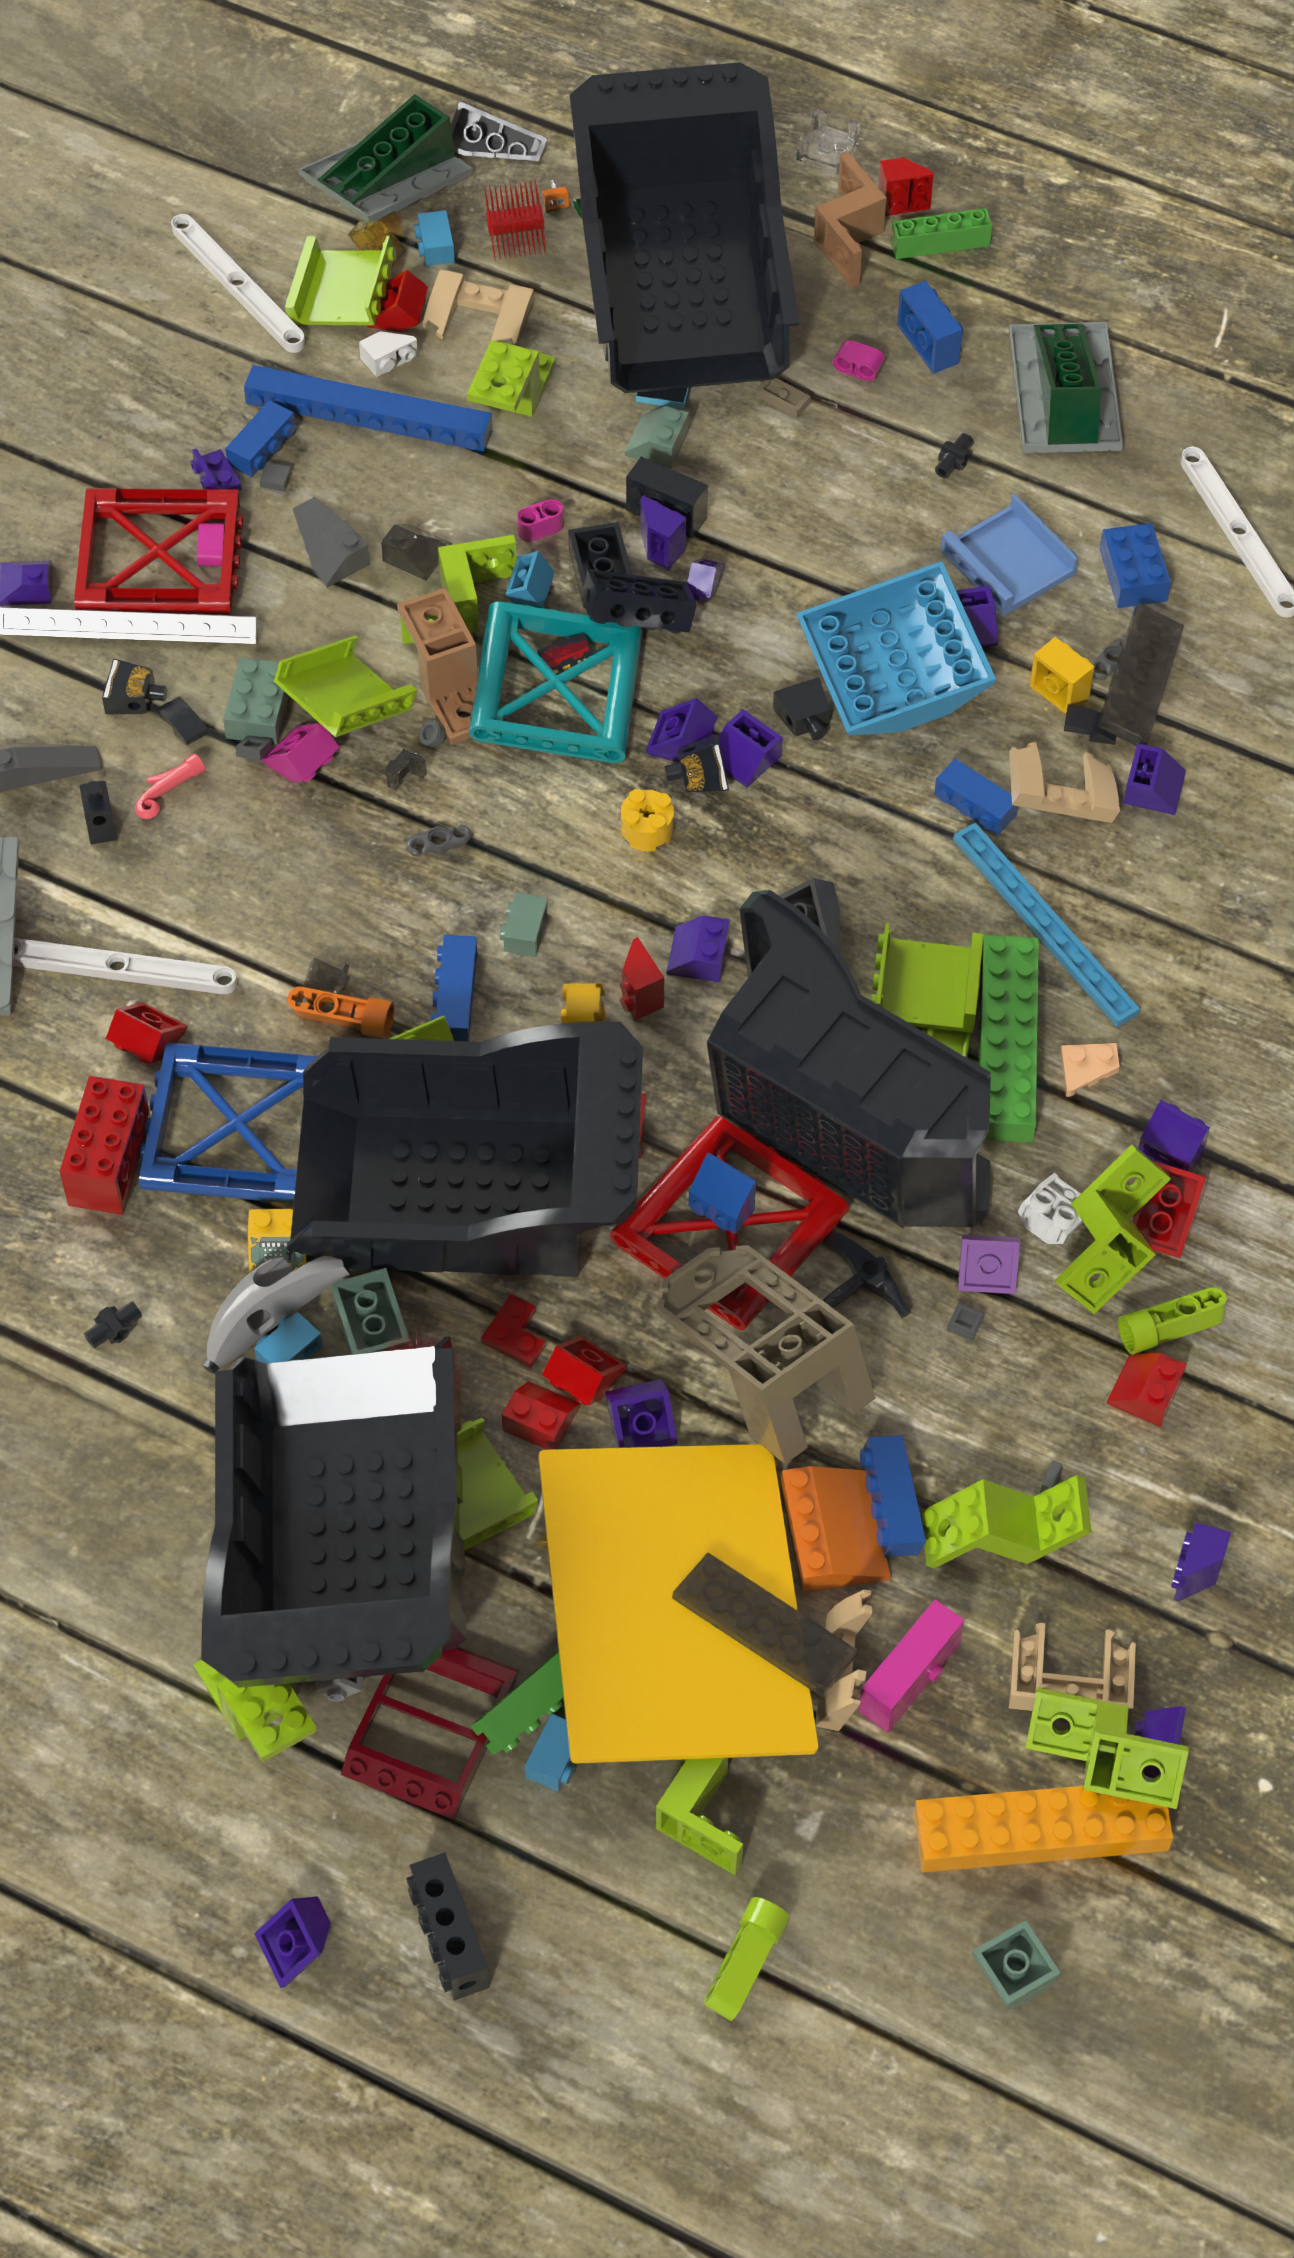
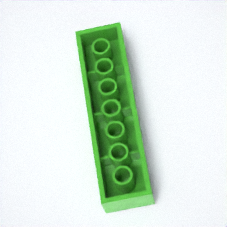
(1010, 1034)

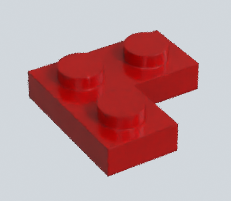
(508, 1335)

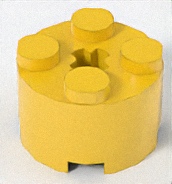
(647, 819)
(583, 1003)

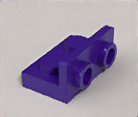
(214, 470)

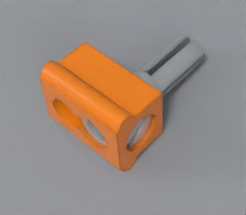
(556, 197)

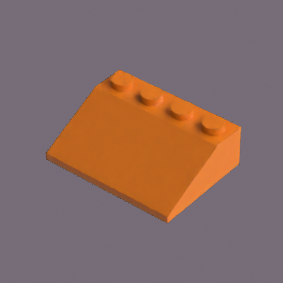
(832, 1528)

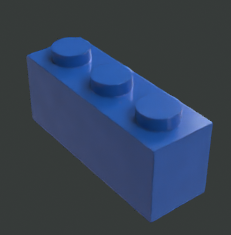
(260, 438)
(975, 796)

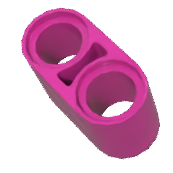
(858, 360)
(540, 520)
(210, 545)

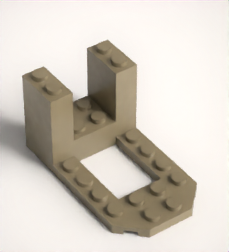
(767, 1375)

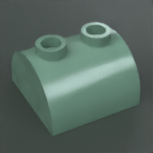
(1017, 1965)

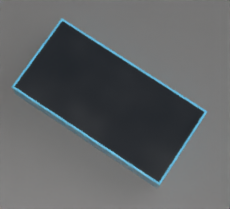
(672, 397)

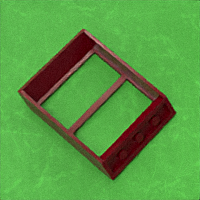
(408, 1780)

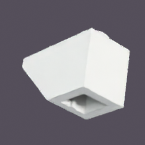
(387, 351)

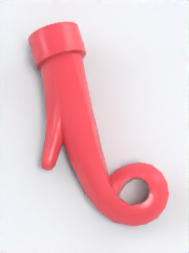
(165, 782)

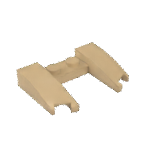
(452, 290)
(1028, 789)
(1028, 1674)
(841, 1699)

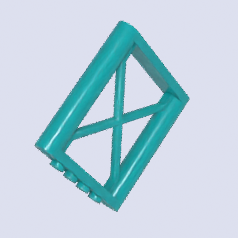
(487, 717)

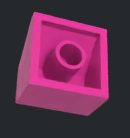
(302, 752)

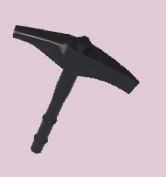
(867, 1272)

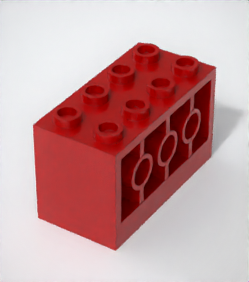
(105, 1145)

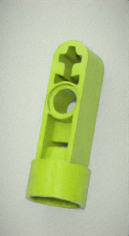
(1172, 1319)
(760, 1929)

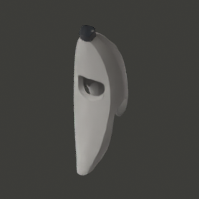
(264, 1301)

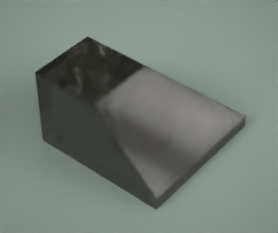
(412, 550)

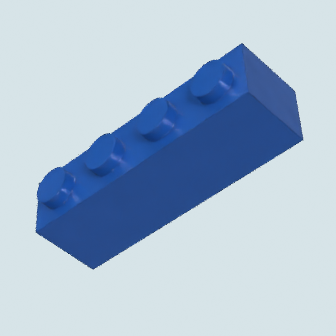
(456, 983)
(892, 1496)

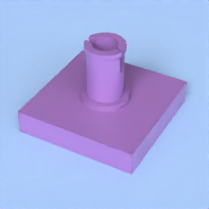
(988, 1263)

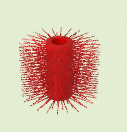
(515, 220)

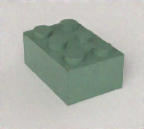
(255, 702)
(369, 1313)

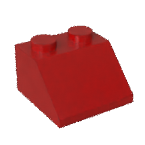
(402, 303)
(641, 983)
(144, 1031)
(583, 1370)
(1147, 1386)
(539, 1415)

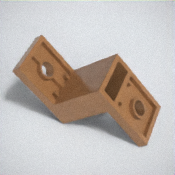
(850, 219)
(445, 659)

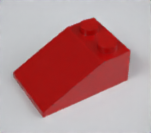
(1171, 1212)

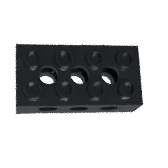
(638, 594)
(448, 1927)

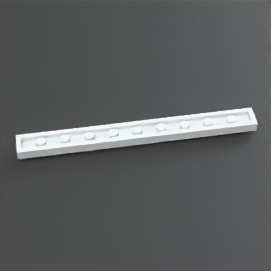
(128, 625)

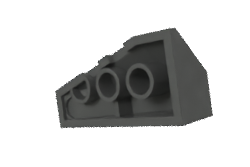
(488, 135)
(330, 542)
(38, 763)
(820, 904)

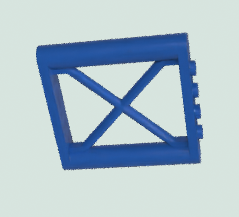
(191, 1061)

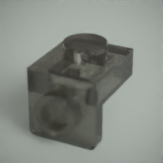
(402, 766)
(326, 977)

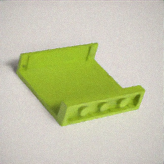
(339, 285)
(341, 688)
(928, 982)
(490, 1491)

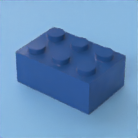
(929, 326)
(1134, 565)

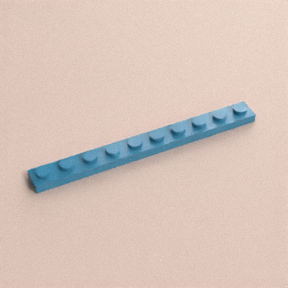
(1046, 925)

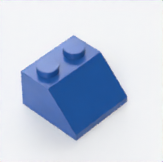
(722, 1194)

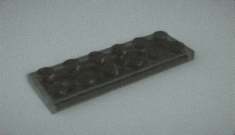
(1140, 675)
(765, 1624)

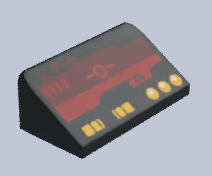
(566, 653)

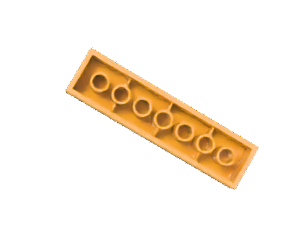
(1035, 1828)

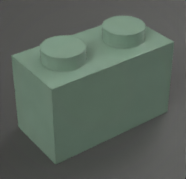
(525, 924)

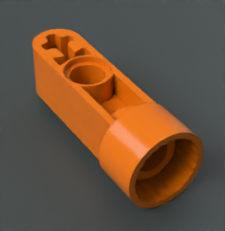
(371, 1016)

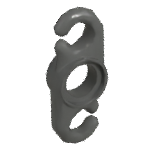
(1103, 662)
(426, 839)

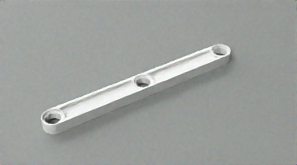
(248, 293)
(1247, 545)
(137, 967)

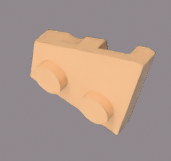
(1087, 1064)

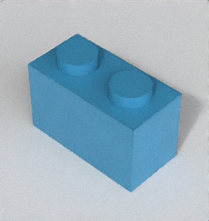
(435, 238)
(530, 580)
(289, 1342)
(550, 1758)

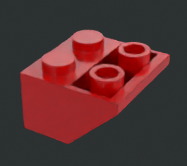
(905, 186)

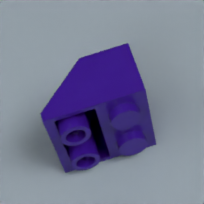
(662, 533)
(981, 613)
(748, 748)
(1154, 780)
(1174, 1137)
(1199, 1560)

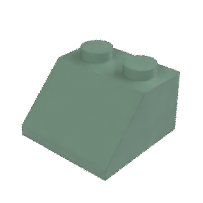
(659, 436)

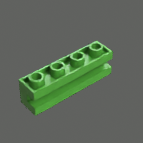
(941, 233)
(522, 1707)

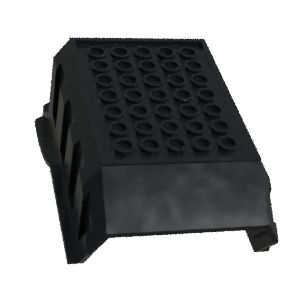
(684, 226)
(847, 1080)
(468, 1149)
(335, 1518)

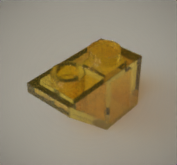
(372, 235)

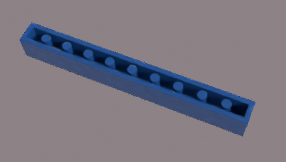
(369, 408)

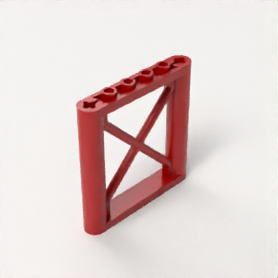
(204, 598)
(719, 1138)

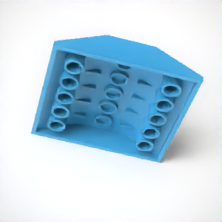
(897, 652)

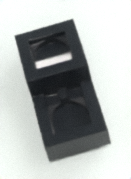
(183, 720)
(1085, 721)

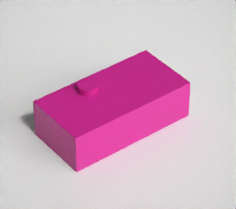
(911, 1666)

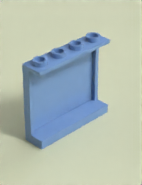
(1011, 555)

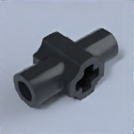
(954, 455)
(112, 1324)

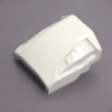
(1050, 1211)

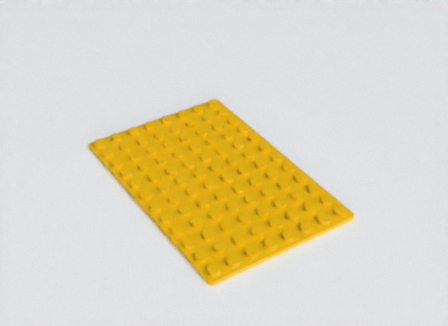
(634, 1662)

